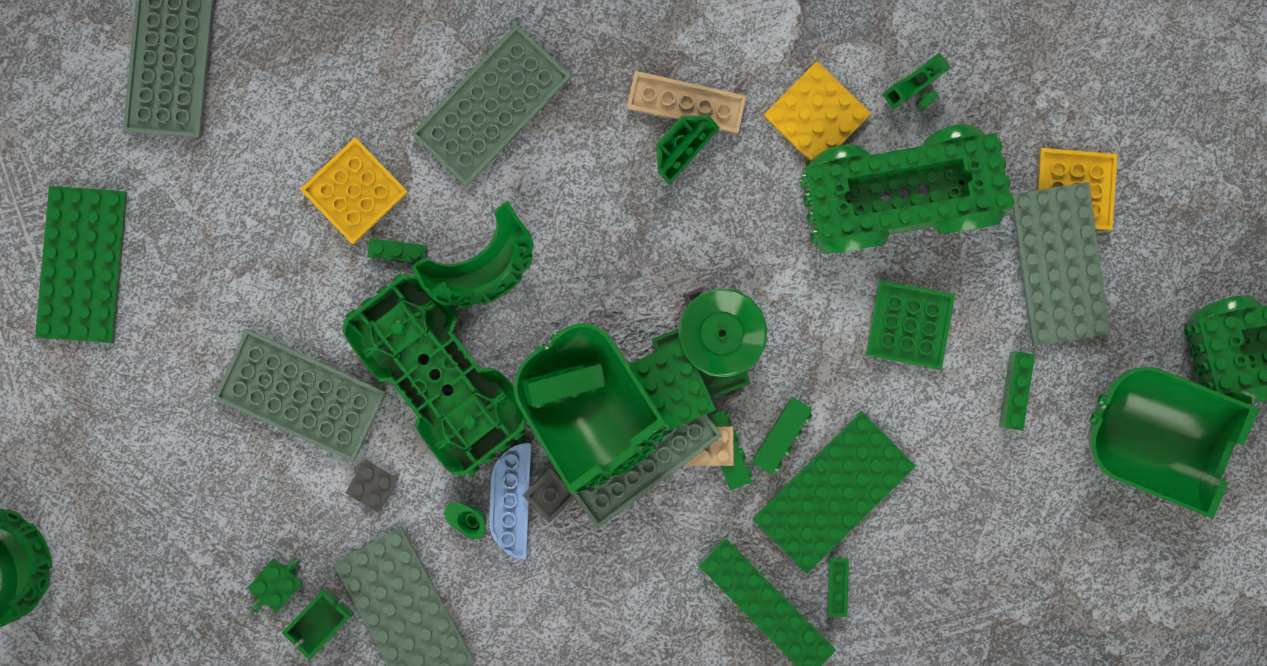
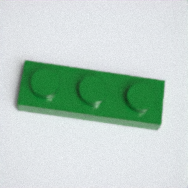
(396, 251)
(838, 587)

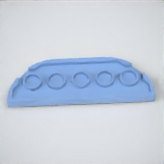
(507, 506)

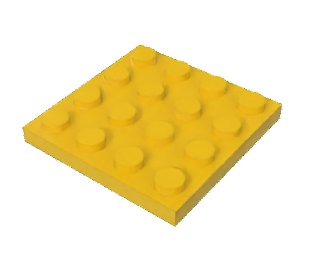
(816, 112)
(1072, 167)
(354, 191)

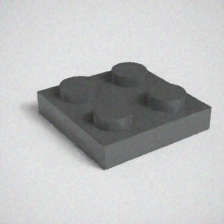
(372, 485)
(548, 495)

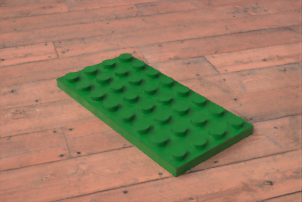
(81, 264)
(834, 492)

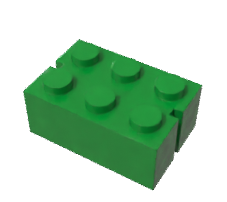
(318, 623)

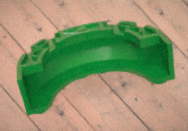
(487, 274)
(23, 566)

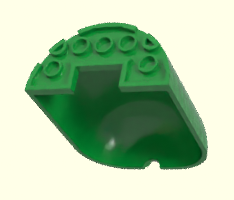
(600, 430)
(1168, 436)

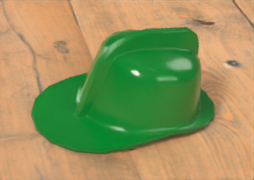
(466, 519)

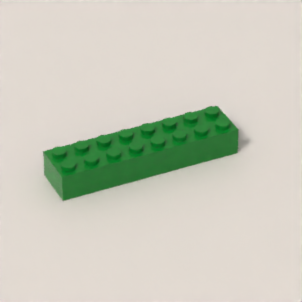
(765, 605)

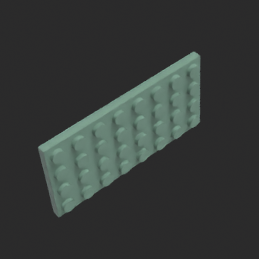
(168, 67)
(491, 105)
(1060, 264)
(300, 395)
(670, 455)
(402, 604)

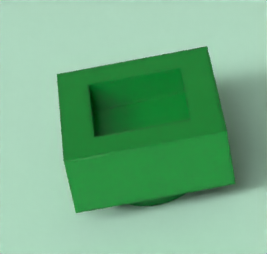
(926, 99)

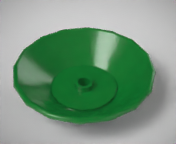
(743, 327)

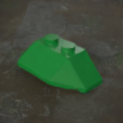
(682, 144)

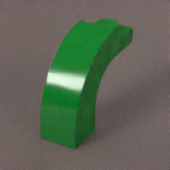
(916, 81)

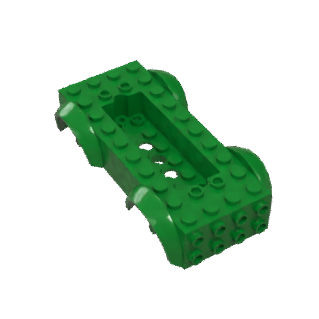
(955, 163)
(1230, 347)
(457, 428)

